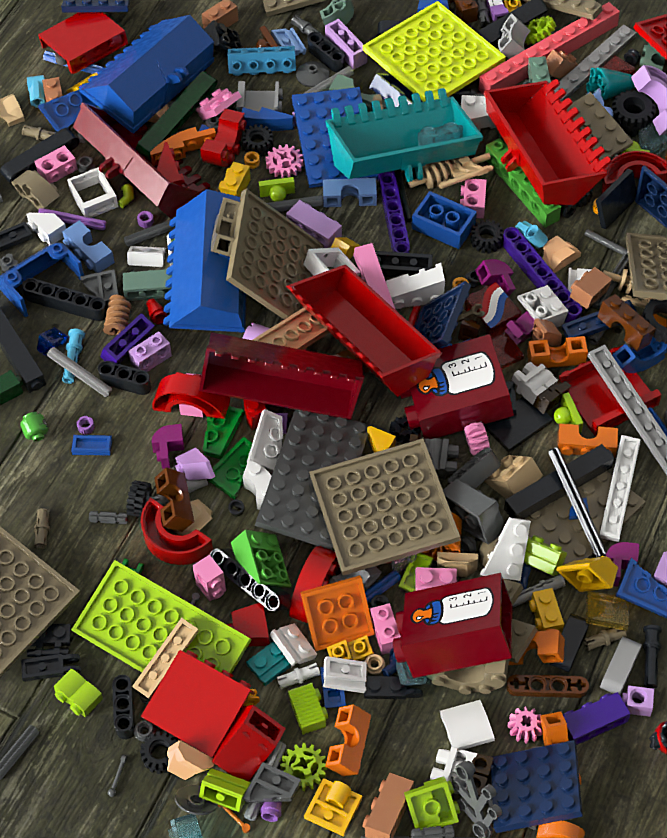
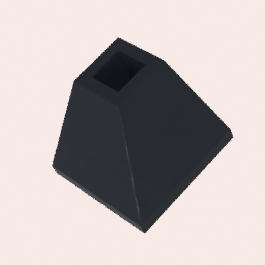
(223, 37)

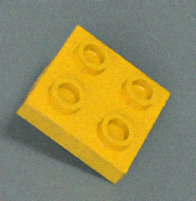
(333, 806)

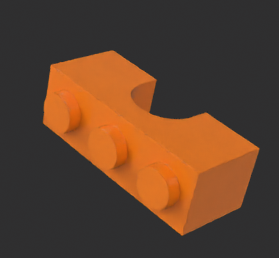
(571, 353)
(572, 443)
(549, 646)
(354, 725)

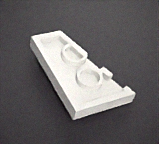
(267, 440)
(509, 551)

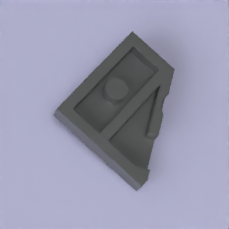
(102, 284)
(272, 786)

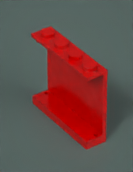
(84, 39)
(595, 400)
(197, 702)

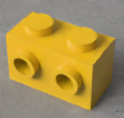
(236, 179)
(546, 610)

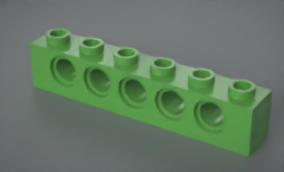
(521, 186)

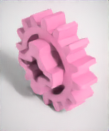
(284, 161)

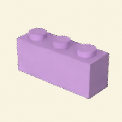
(347, 42)
(315, 223)

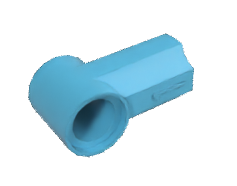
(36, 90)
(532, 234)

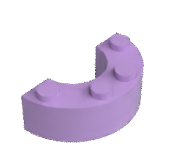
(654, 83)

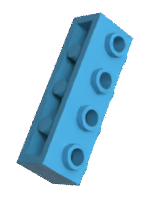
(261, 60)

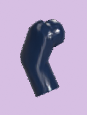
(525, 575)
(391, 668)

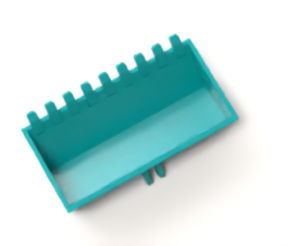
(389, 137)

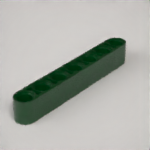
(177, 113)

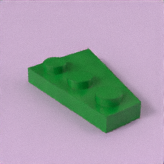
(221, 432)
(231, 468)

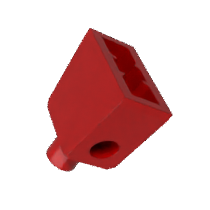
(251, 623)

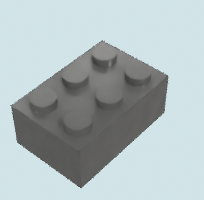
(478, 512)

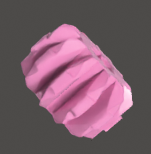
(476, 437)
(524, 732)

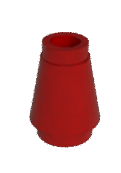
(155, 311)

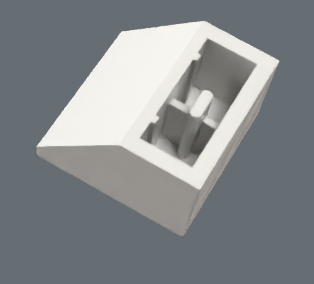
(544, 305)

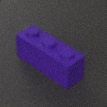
(128, 338)
(596, 718)

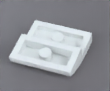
(467, 725)

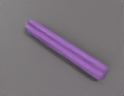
(71, 219)

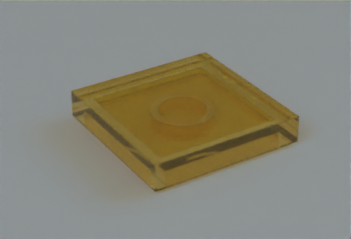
(607, 611)

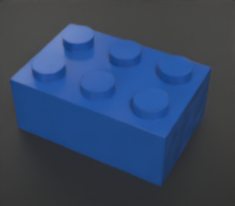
(444, 220)

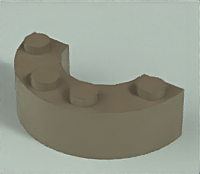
(476, 678)

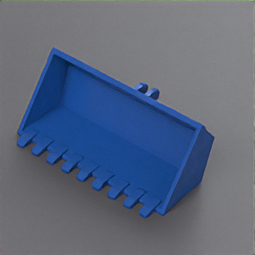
(151, 71)
(199, 289)

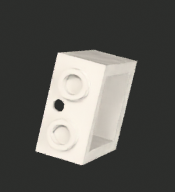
(97, 205)
(318, 263)

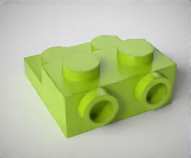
(432, 804)

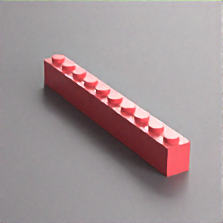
(567, 39)

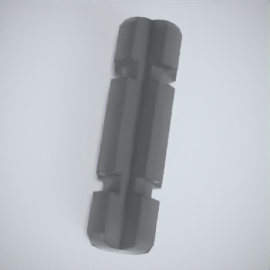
(108, 517)
(433, 832)

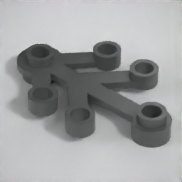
(482, 825)

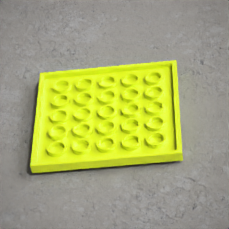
(434, 52)

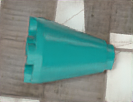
(609, 81)

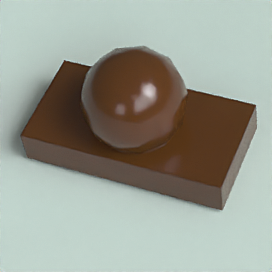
(267, 40)

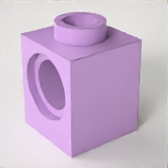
(646, 696)

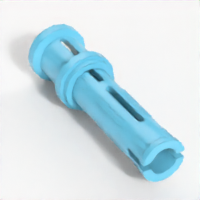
(74, 349)

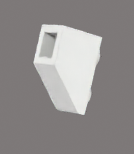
(47, 226)

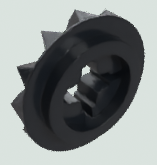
(395, 429)

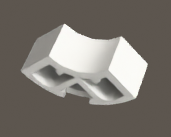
(256, 480)

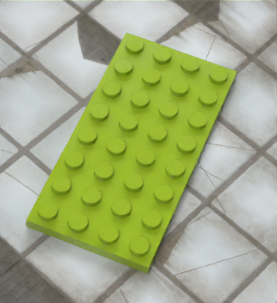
(135, 617)

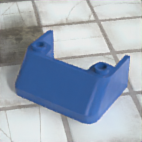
(34, 265)

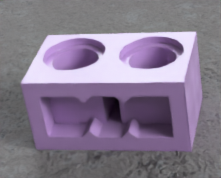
(150, 352)

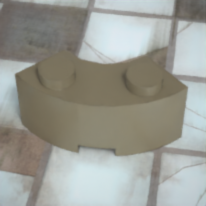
(35, 188)

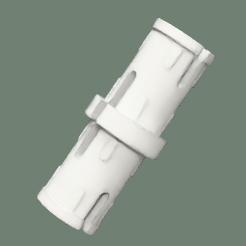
(298, 675)

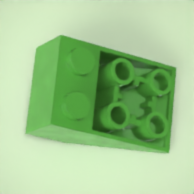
(261, 558)

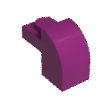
(496, 271)
(521, 328)
(166, 440)
(621, 554)

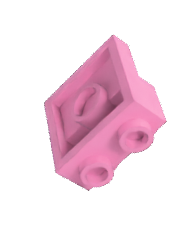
(217, 103)
(434, 577)

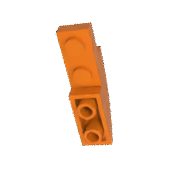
(183, 142)

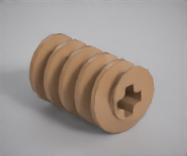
(117, 315)

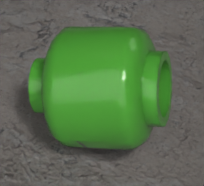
(34, 426)

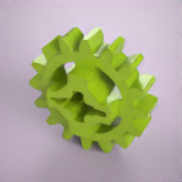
(540, 29)
(311, 761)

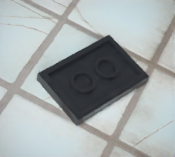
(616, 199)
(518, 428)

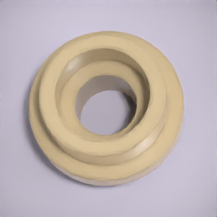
(374, 658)

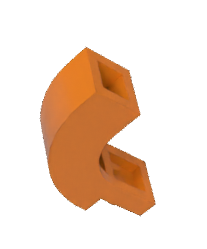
(554, 729)

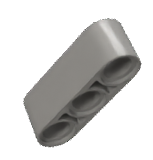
(621, 665)

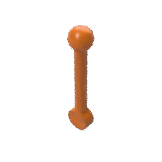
(245, 827)

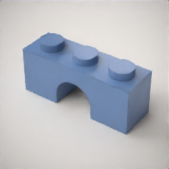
(362, 188)
(95, 257)

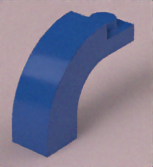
(637, 361)

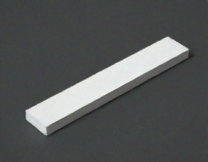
(620, 488)

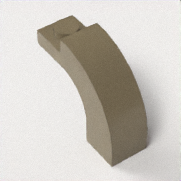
(224, 227)

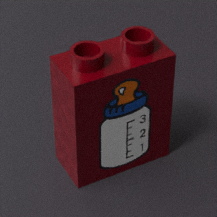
(460, 390)
(455, 626)

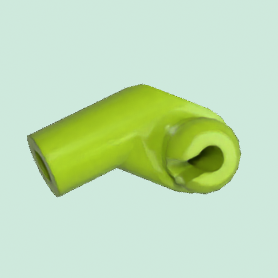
(128, 195)

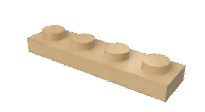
(178, 639)

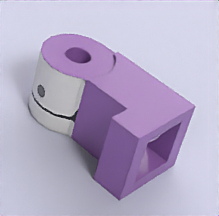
(496, 9)

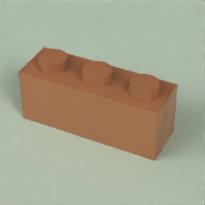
(388, 807)

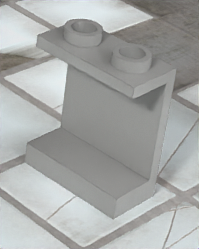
(257, 99)

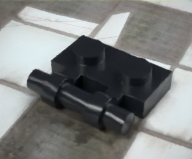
(55, 635)

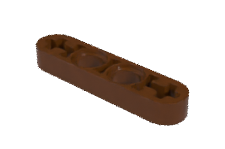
(547, 682)

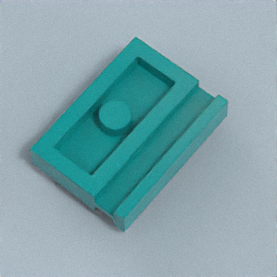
(268, 663)

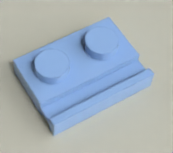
(288, 38)

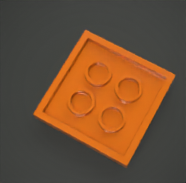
(337, 612)

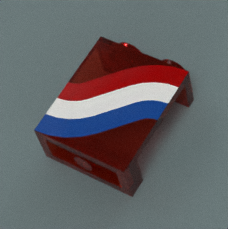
(497, 307)

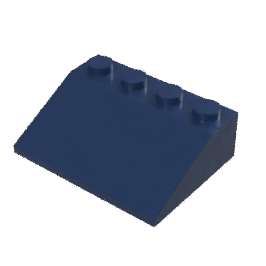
(652, 195)

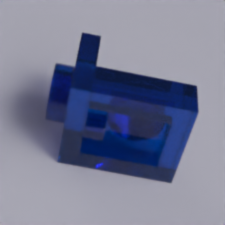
(50, 339)

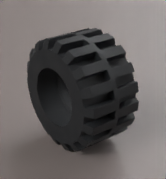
(636, 103)

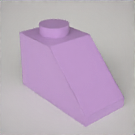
(194, 465)

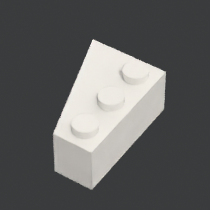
(476, 110)
(417, 288)

